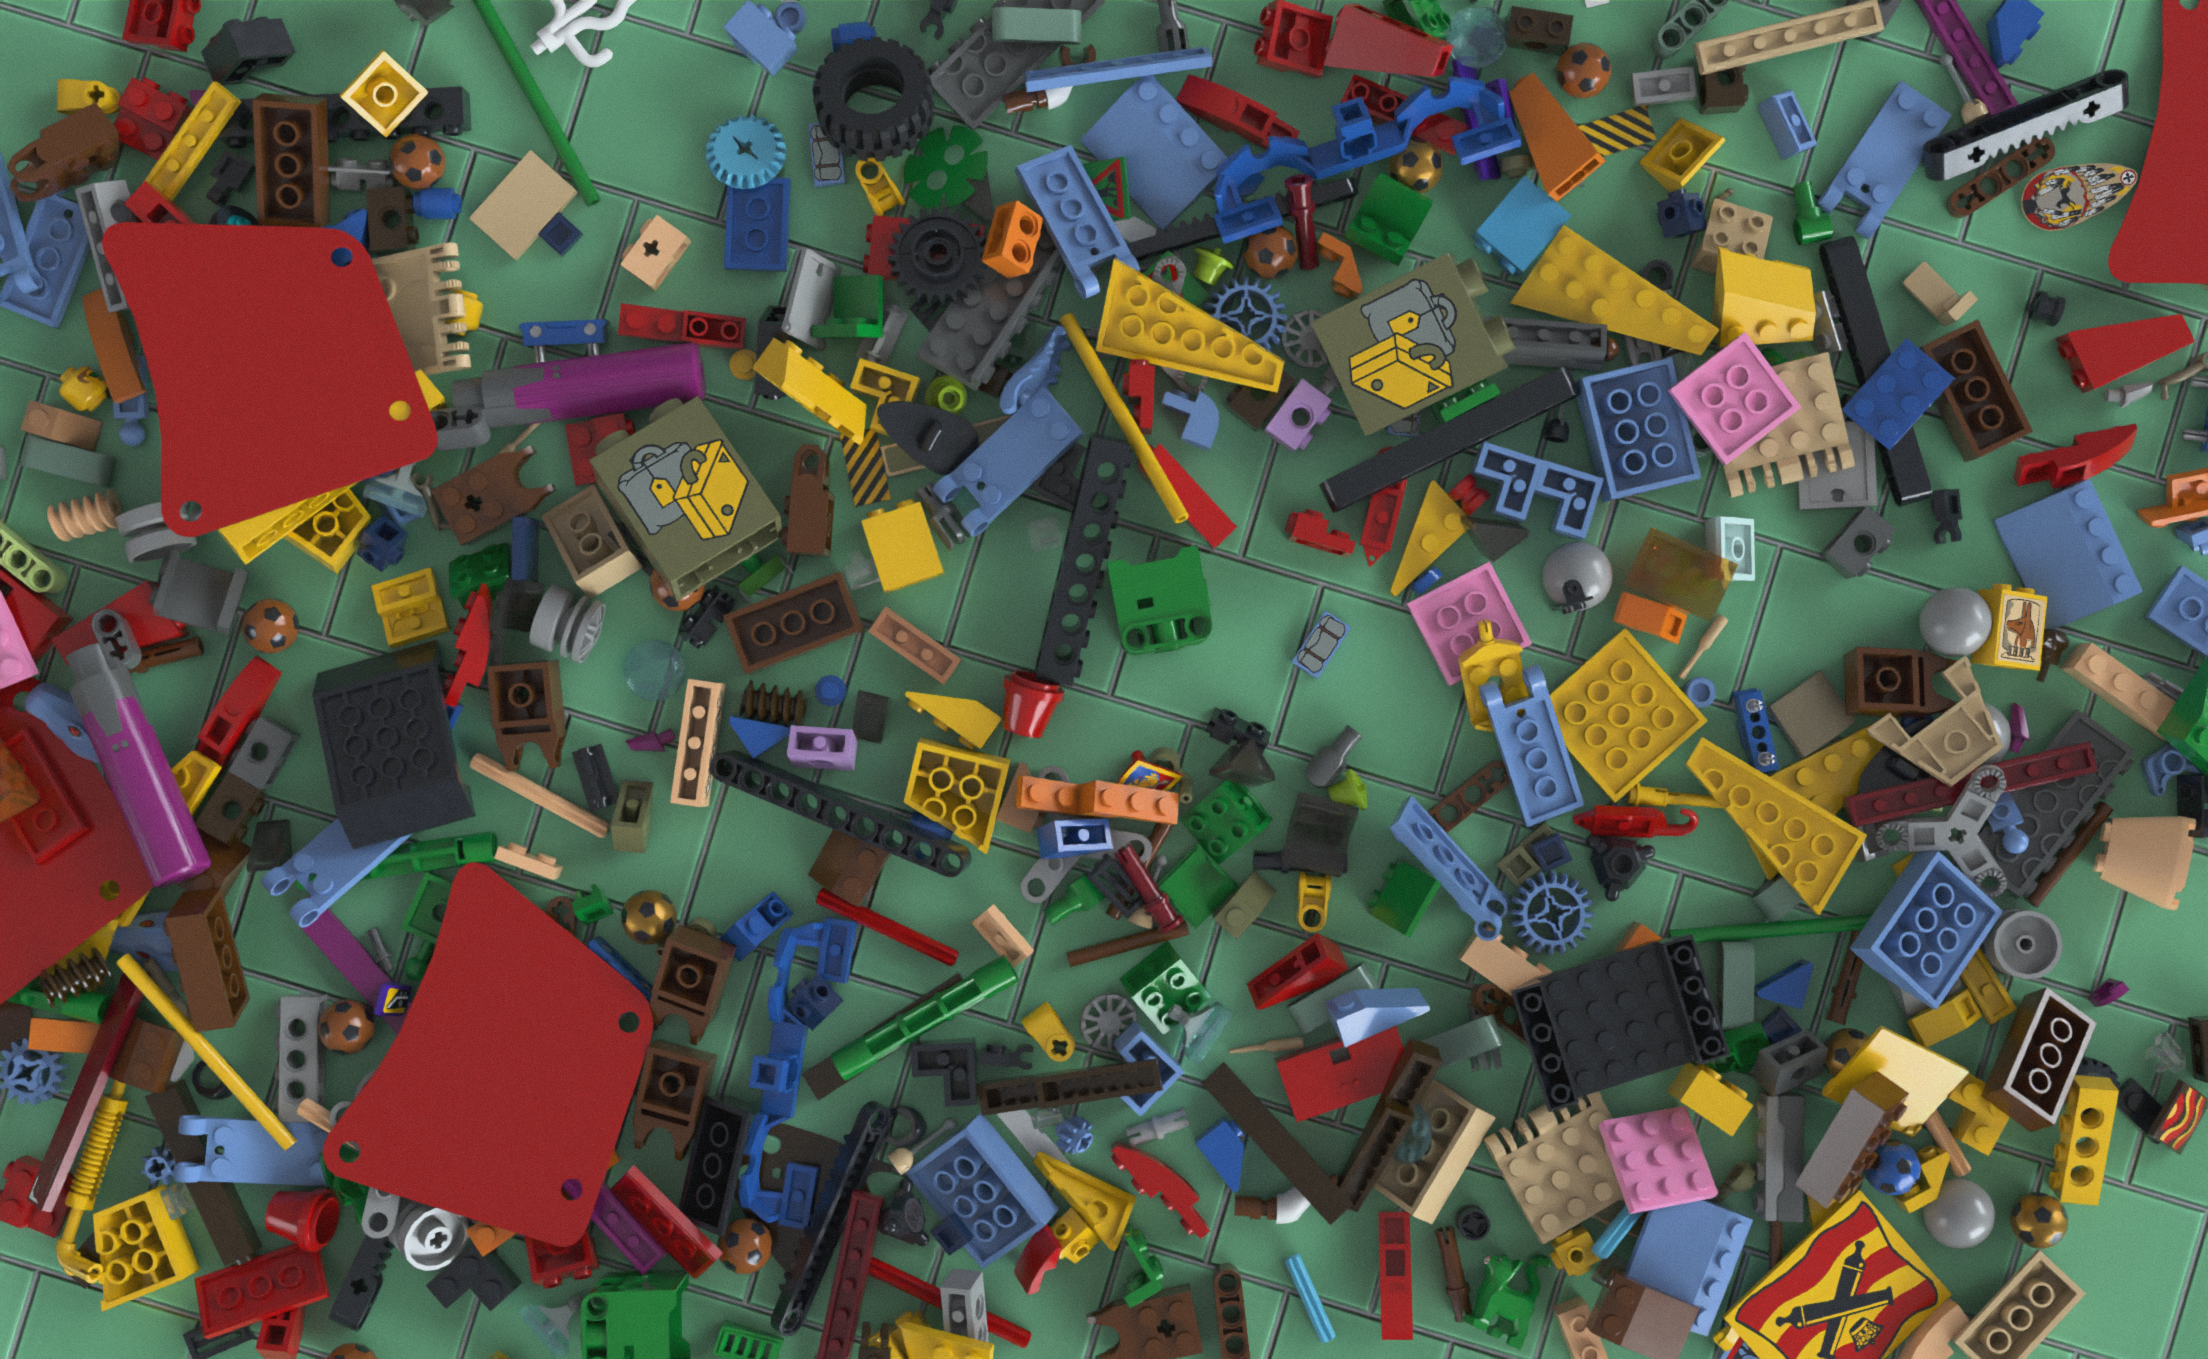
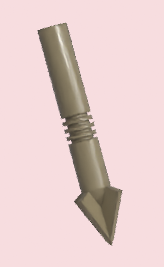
(165, 984)

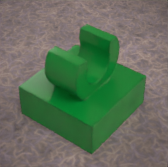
(591, 907)

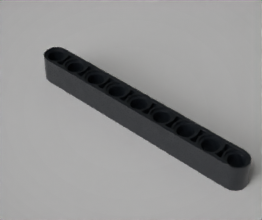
(1868, 351)
(1449, 439)
(826, 815)

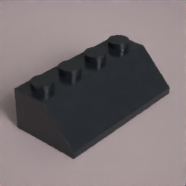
(715, 1162)

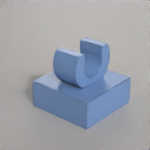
(2195, 534)

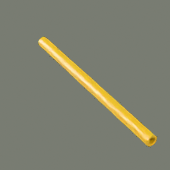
(1124, 418)
(206, 1051)

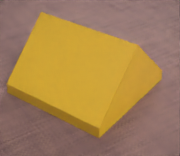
(383, 93)
(1680, 154)

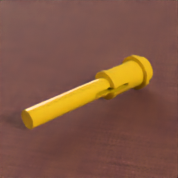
(1661, 797)

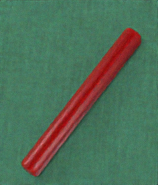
(888, 927)

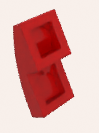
(1038, 1256)

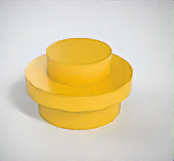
(742, 363)

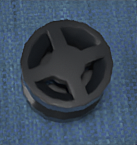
(2046, 308)

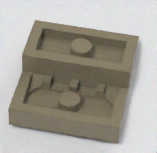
(1810, 714)

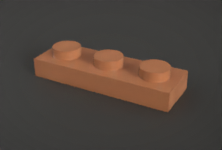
(914, 645)

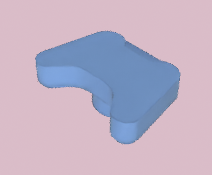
(2163, 765)

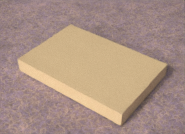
(523, 205)

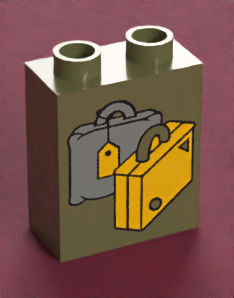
(1413, 342)
(685, 495)

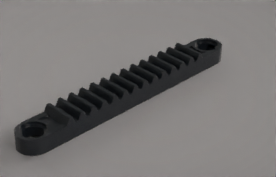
(1207, 230)
(829, 1218)

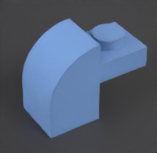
(1202, 415)

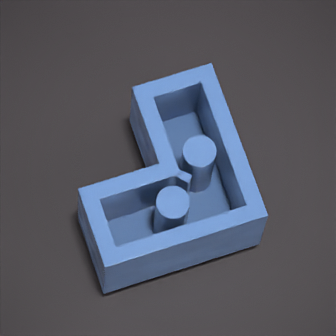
(760, 38)
(1516, 478)
(1575, 495)
(1138, 1045)

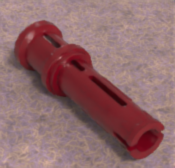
(1302, 210)
(1155, 900)

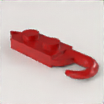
(1382, 520)
(1633, 822)

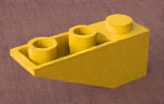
(964, 716)

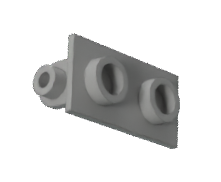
(350, 173)
(1827, 335)
(879, 349)

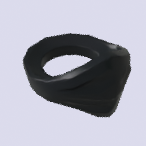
(219, 1093)
(918, 1130)

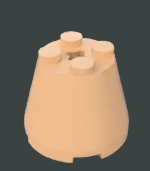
(2147, 856)

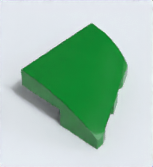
(1743, 1049)
(346, 1190)

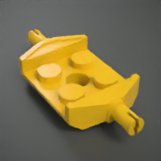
(1489, 659)

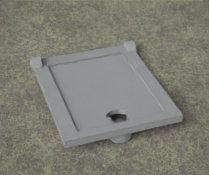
(810, 297)
(1857, 482)

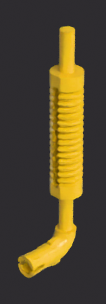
(87, 1180)

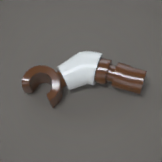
(1050, 98)
(1283, 1208)

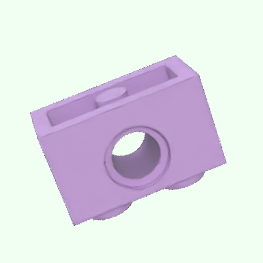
(1302, 398)
(822, 748)

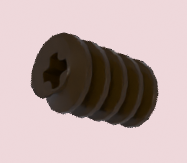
(773, 704)
(74, 977)

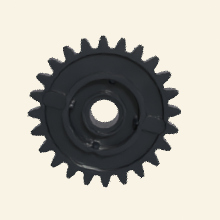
(932, 235)

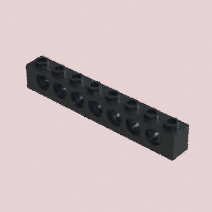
(453, 120)
(1099, 451)

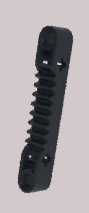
(2100, 97)
(353, 1300)

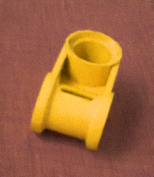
(78, 94)
(881, 190)
(1312, 899)
(1046, 1027)

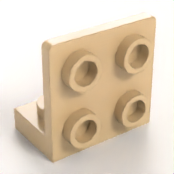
(1734, 229)

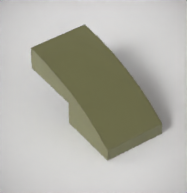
(1520, 860)

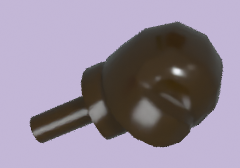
(2053, 645)

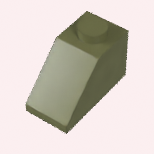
(632, 817)
(1244, 905)

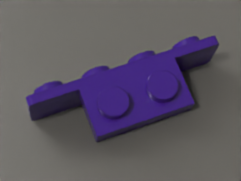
(1488, 167)

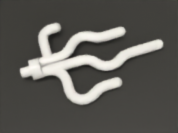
(565, 27)

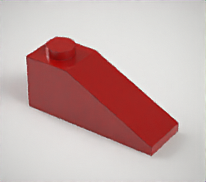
(1298, 972)
(281, 1335)

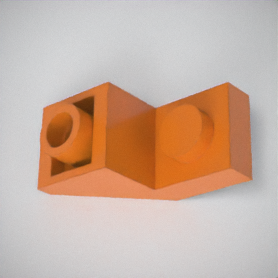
(1346, 279)
(1650, 617)

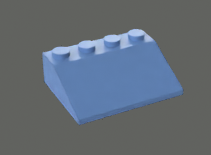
(1164, 150)
(1636, 430)
(2068, 553)
(1927, 928)
(985, 1187)
(1690, 1254)

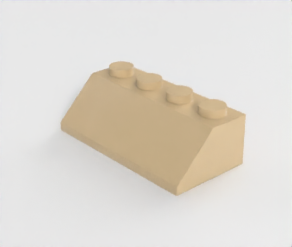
(1455, 1136)
(2021, 1312)

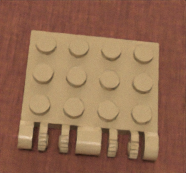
(419, 309)
(1810, 429)
(1562, 1170)

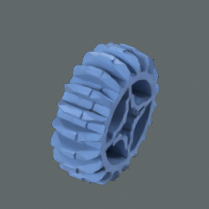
(1259, 317)
(1556, 926)

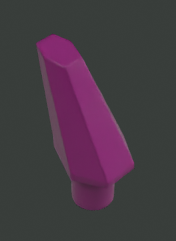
(2018, 728)
(651, 741)

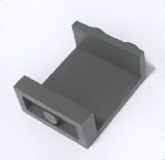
(198, 594)

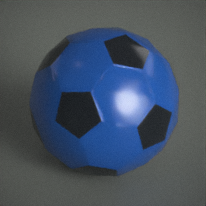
(1895, 1168)

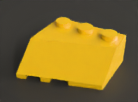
(332, 532)
(958, 789)
(140, 1248)

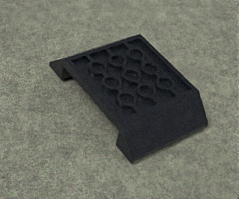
(390, 746)
(1619, 1019)

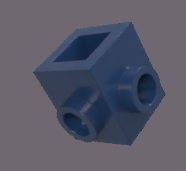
(1681, 214)
(382, 543)
(813, 1001)

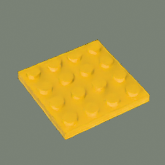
(1622, 715)

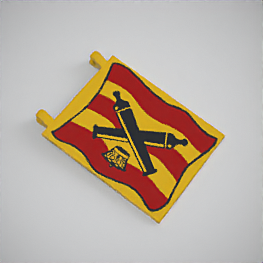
(1837, 1293)

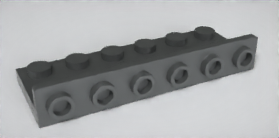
(986, 69)
(980, 327)
(2057, 807)

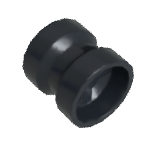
(1477, 1224)

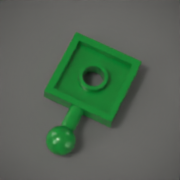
(423, 922)

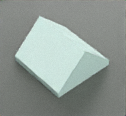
(1734, 541)

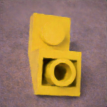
(1948, 1019)
(1933, 1168)

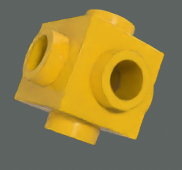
(1074, 1236)
(1581, 1259)

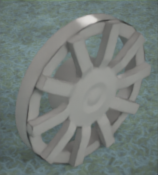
(1306, 340)
(1106, 1021)

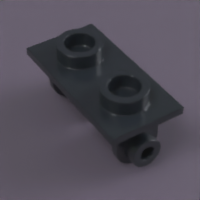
(1574, 597)
(698, 624)
(1226, 724)
(595, 777)
(2191, 796)

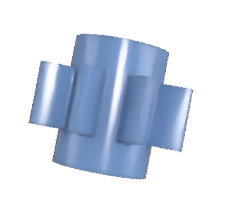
(1074, 1134)
(152, 1167)

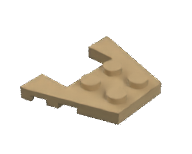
(1952, 742)

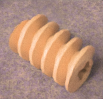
(85, 518)

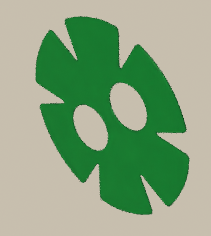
(956, 187)

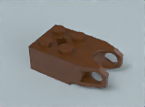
(66, 154)
(501, 493)
(809, 506)
(1905, 679)
(524, 717)
(691, 979)
(665, 1103)
(1140, 1326)

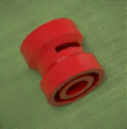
(1470, 496)

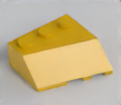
(1763, 299)
(812, 389)

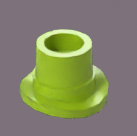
(1211, 264)
(946, 394)
(1350, 791)

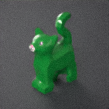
(1510, 1305)

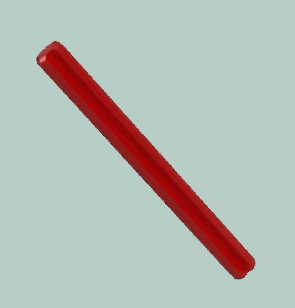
(932, 1295)

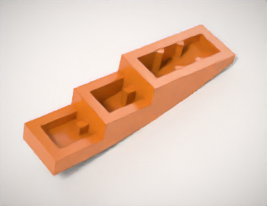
(113, 348)
(62, 1034)

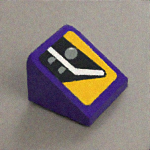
(392, 999)

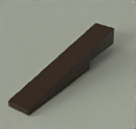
(1069, 1086)
(1389, 1120)
(1277, 1144)

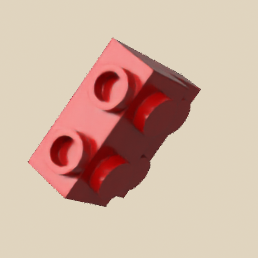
(161, 23)
(1293, 38)
(149, 117)
(1139, 387)
(584, 438)
(1310, 530)
(22, 1213)
(553, 1263)

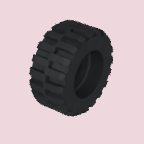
(868, 65)

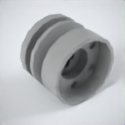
(560, 621)

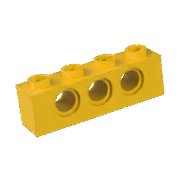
(2085, 1183)

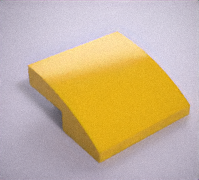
(411, 608)

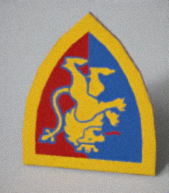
(1148, 775)

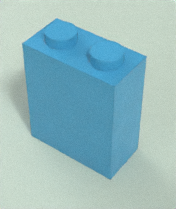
(1520, 227)

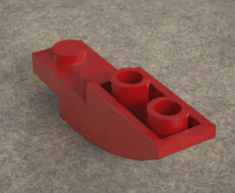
(1382, 103)
(1232, 111)
(681, 327)
(2085, 458)
(472, 643)
(237, 710)
(1153, 1176)
(1395, 1276)

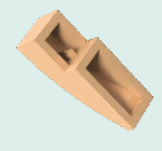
(1932, 1336)

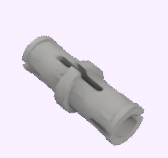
(1157, 1127)

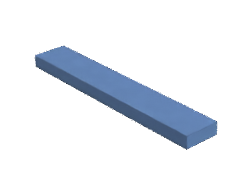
(1117, 69)

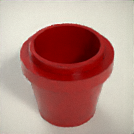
(1029, 703)
(304, 1217)

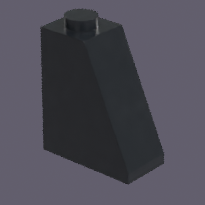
(768, 328)

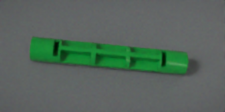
(434, 855)
(87, 1007)
(908, 1026)

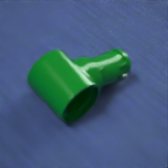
(1810, 223)
(1079, 896)

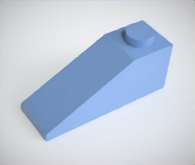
(1371, 1011)

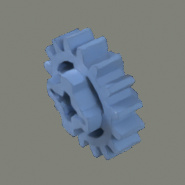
(20, 1061)

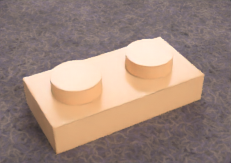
(516, 855)
(1002, 935)

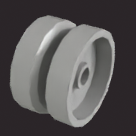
(150, 534)
(2038, 949)
(428, 1235)

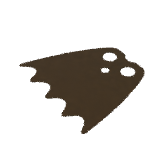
(803, 1148)

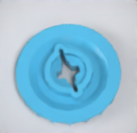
(745, 170)

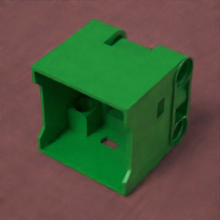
(1177, 599)
(635, 1316)

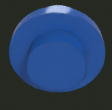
(830, 690)

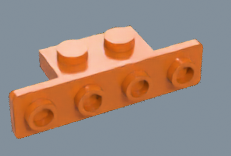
(2184, 500)

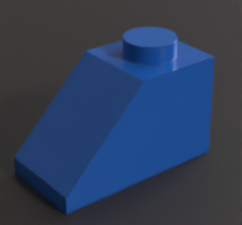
(1074, 838)
(1224, 1150)

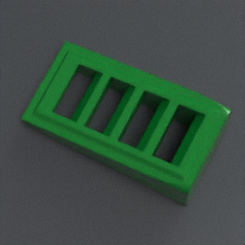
(752, 1334)

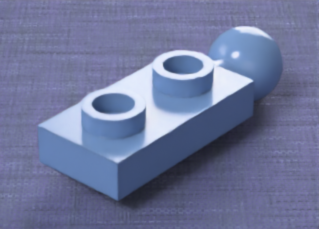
(133, 409)
(2005, 818)

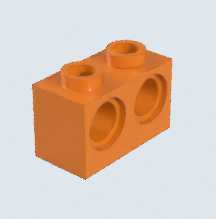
(1012, 239)

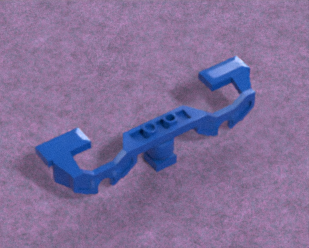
(1358, 145)
(781, 1072)

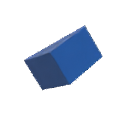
(757, 735)
(1787, 985)

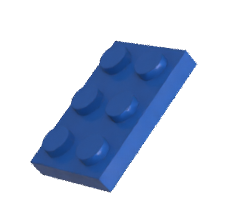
(758, 227)
(1897, 394)

